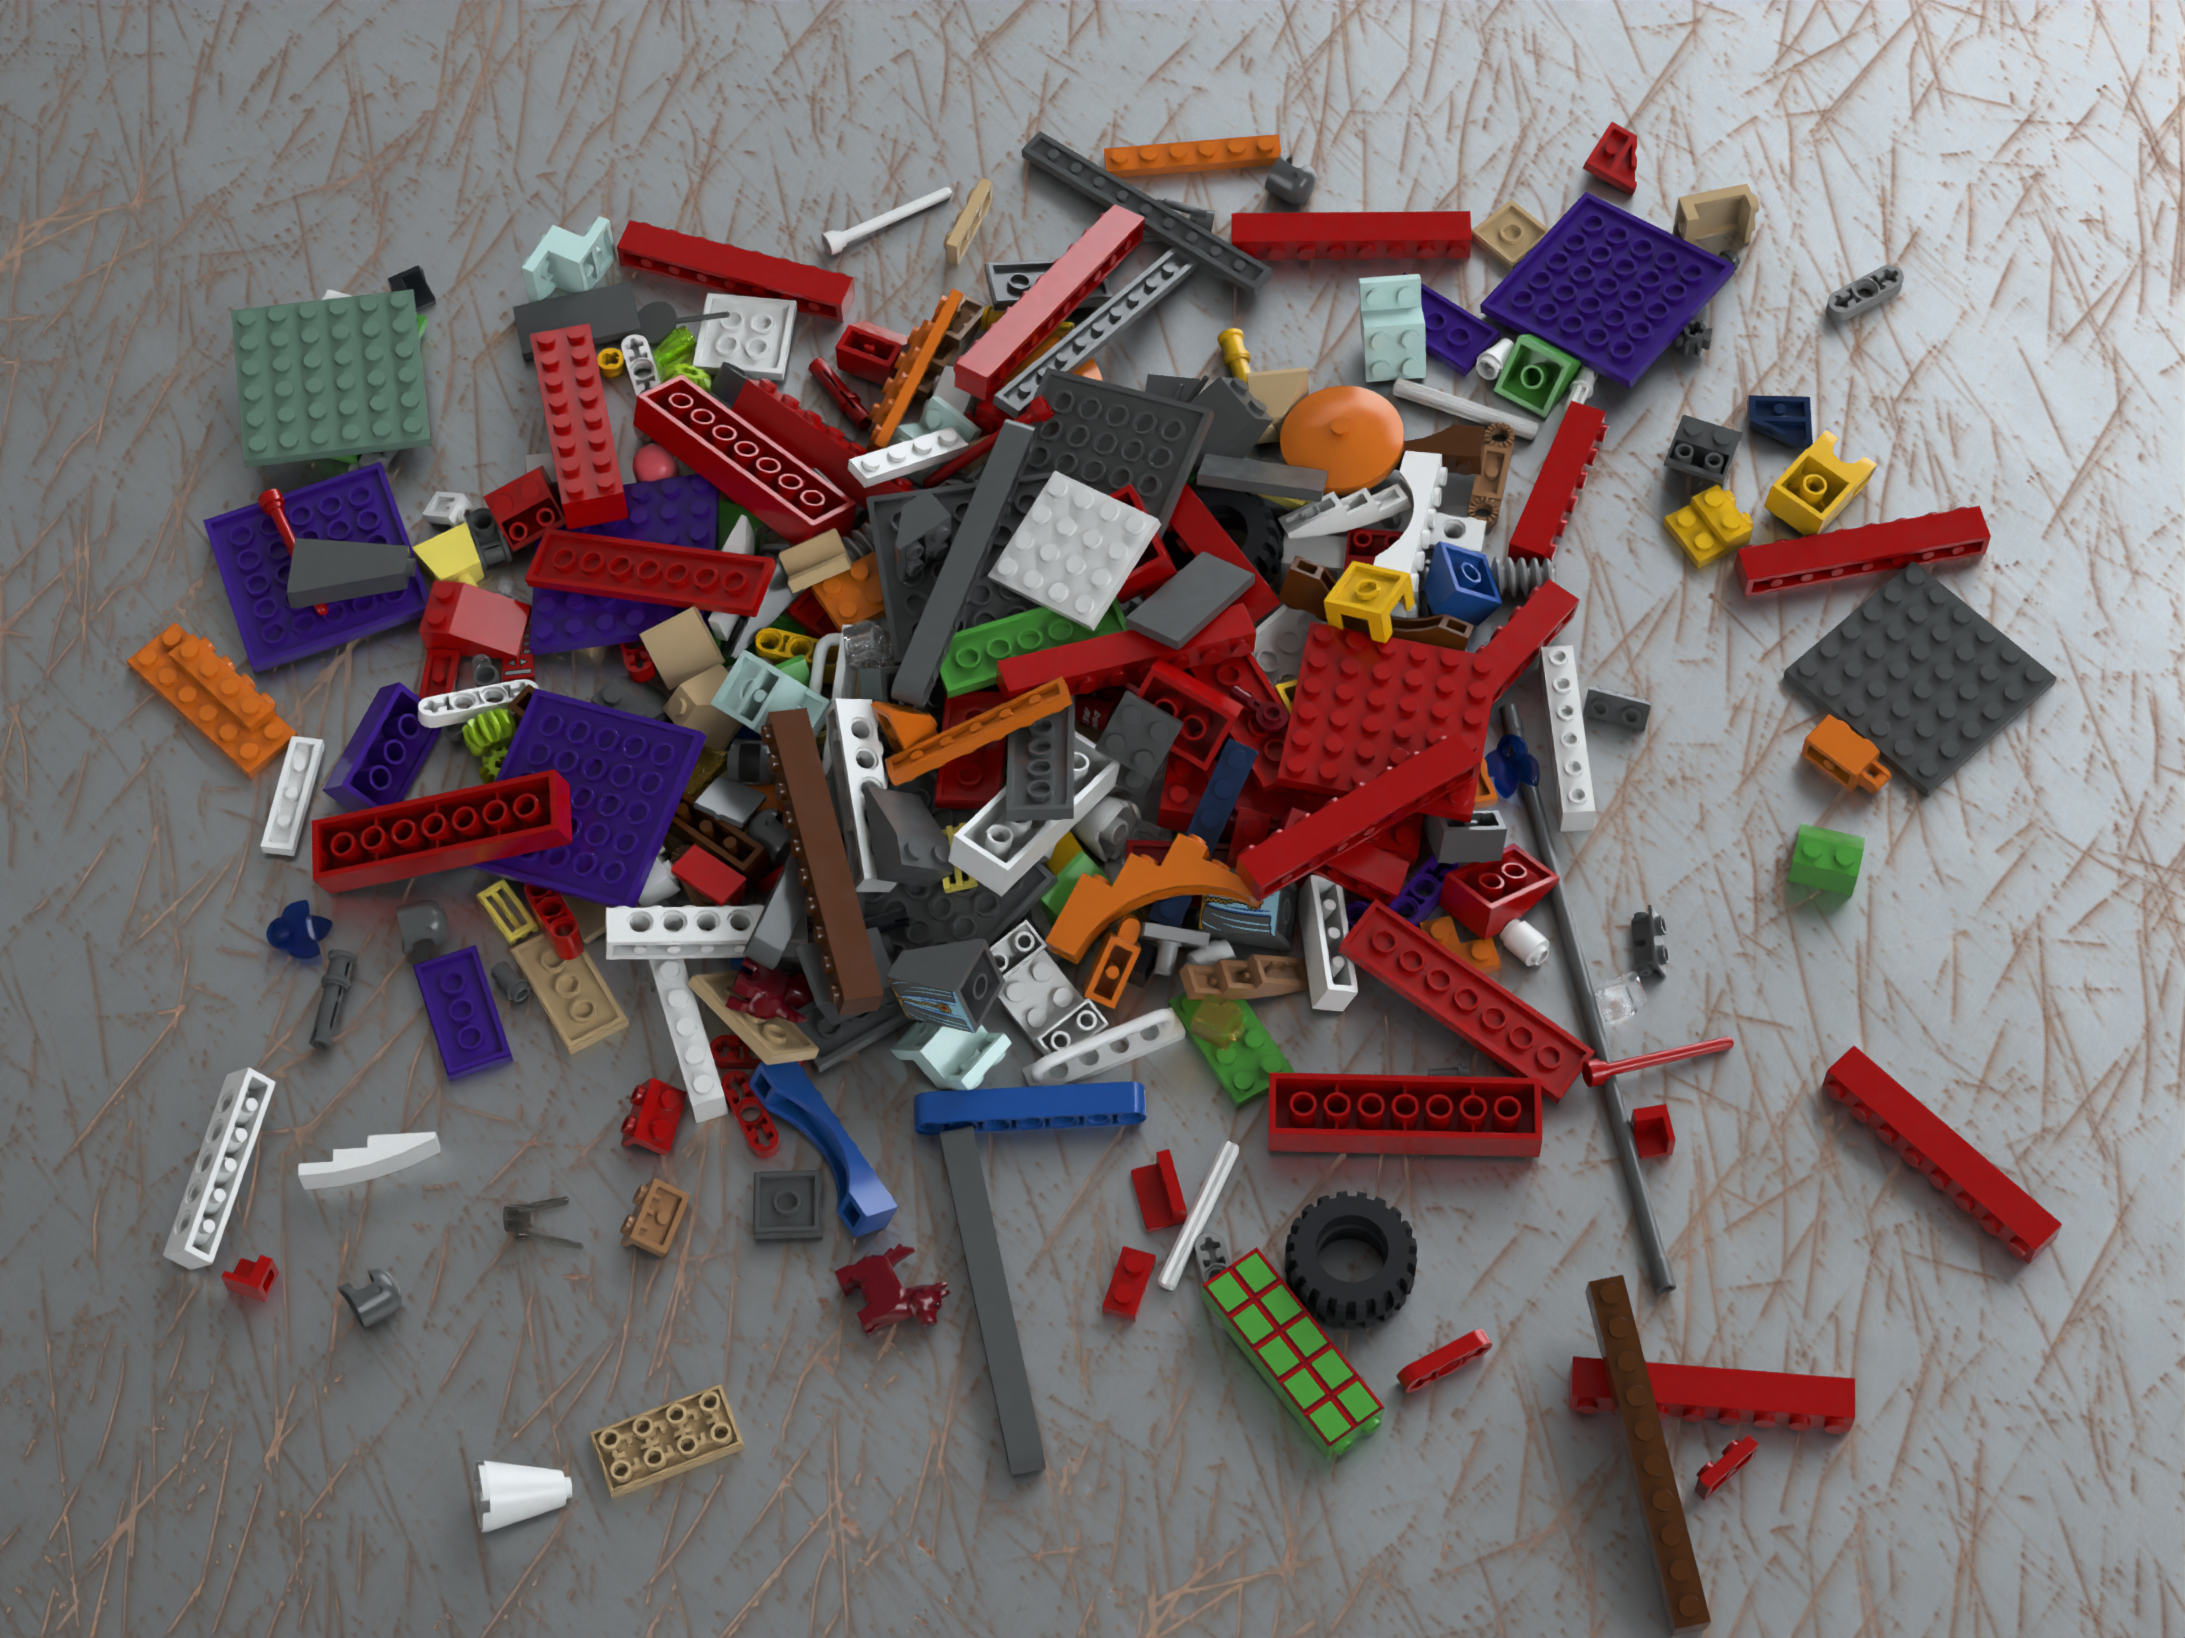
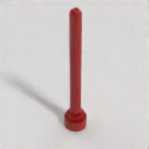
(1037, 411)
(273, 505)
(1597, 1072)

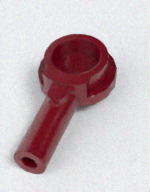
(1269, 716)

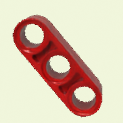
(555, 921)

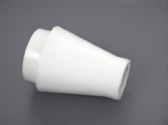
(1492, 361)

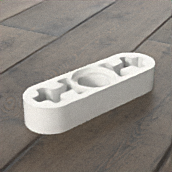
(632, 364)

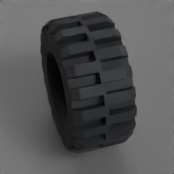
(1243, 513)
(1351, 1219)

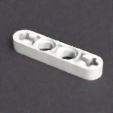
(474, 697)

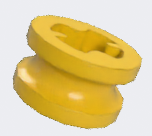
(611, 370)

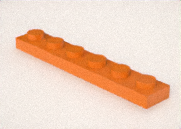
(1192, 156)
(978, 731)

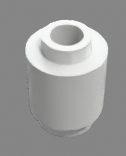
(1525, 942)
(1210, 955)

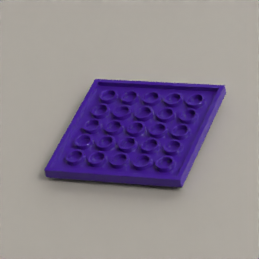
(1608, 289)
(659, 511)
(258, 566)
(623, 795)

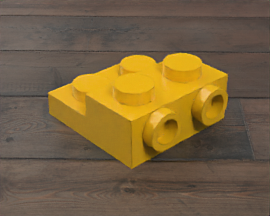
(1710, 526)

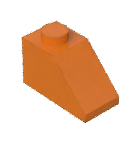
(904, 725)

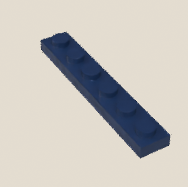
(1210, 818)

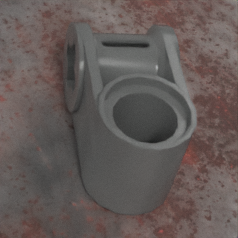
(489, 542)

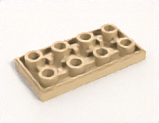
(666, 1441)

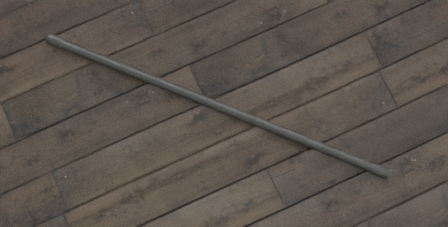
(1658, 1261)

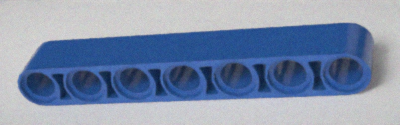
(1031, 1108)

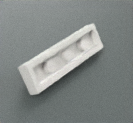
(907, 457)
(292, 796)

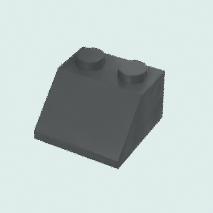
(634, 698)

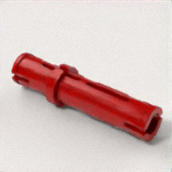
(858, 413)

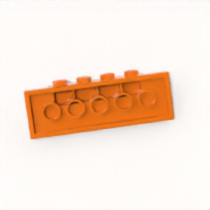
(910, 372)
(214, 698)

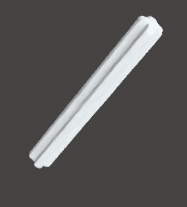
(1463, 407)
(1198, 1215)

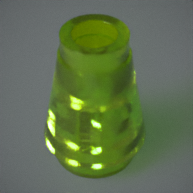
(675, 346)

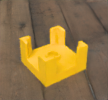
(1371, 595)

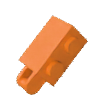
(1845, 755)
(1113, 962)

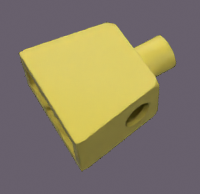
(450, 557)

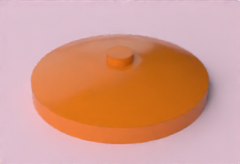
(1345, 433)

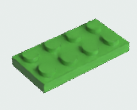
(1245, 1064)

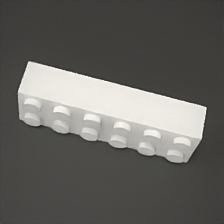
(1004, 850)

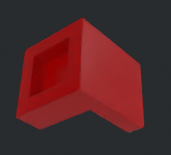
(1652, 1131)
(252, 1278)

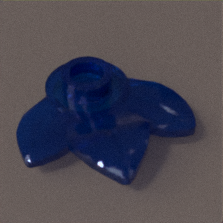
(1512, 769)
(303, 931)

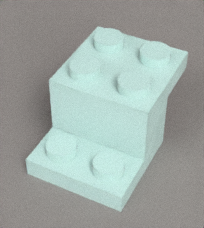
(569, 260)
(1392, 327)
(935, 417)
(760, 688)
(950, 1055)

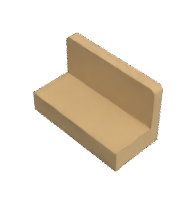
(815, 560)

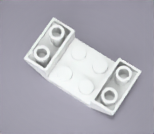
(1041, 995)

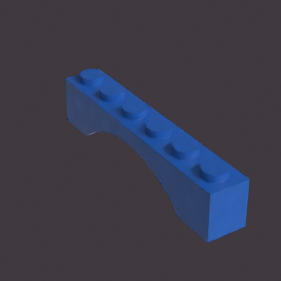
(861, 1195)

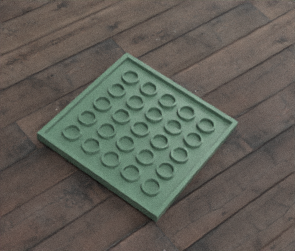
(330, 378)

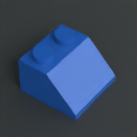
(1461, 584)

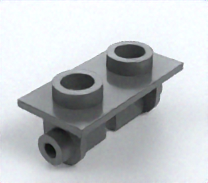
(1617, 708)
(1654, 953)

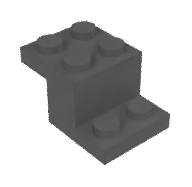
(1139, 740)

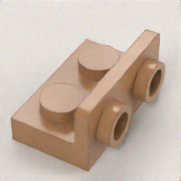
(654, 1217)

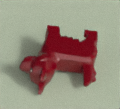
(770, 993)
(885, 1295)

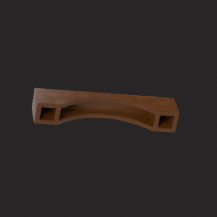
(1460, 448)
(1310, 583)

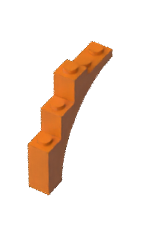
(1141, 881)

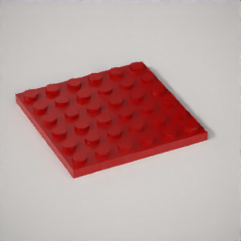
(1377, 703)

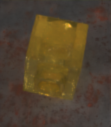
(1218, 1021)

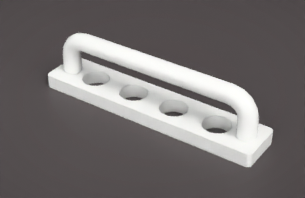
(843, 681)
(1162, 1020)

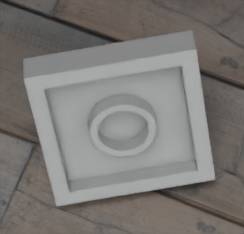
(1169, 940)

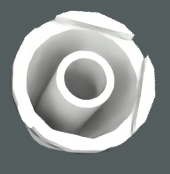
(1107, 827)
(516, 1493)

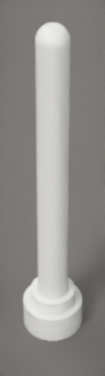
(835, 241)

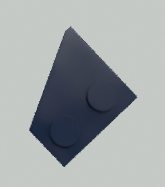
(1782, 418)

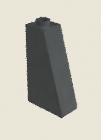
(345, 570)

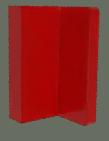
(710, 876)
(1159, 1193)

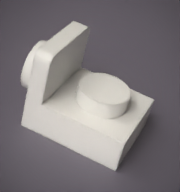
(448, 509)

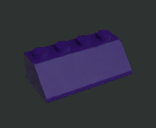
(382, 752)

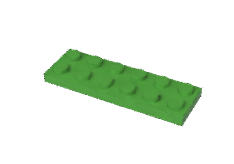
(976, 650)

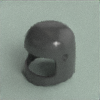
(1289, 182)
(749, 762)
(771, 834)
(422, 921)
(374, 1301)

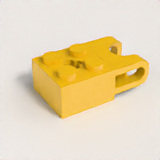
(1817, 487)

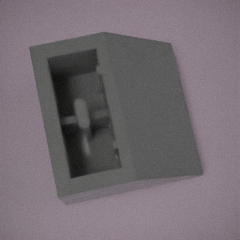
(1703, 449)
(921, 534)
(1465, 841)

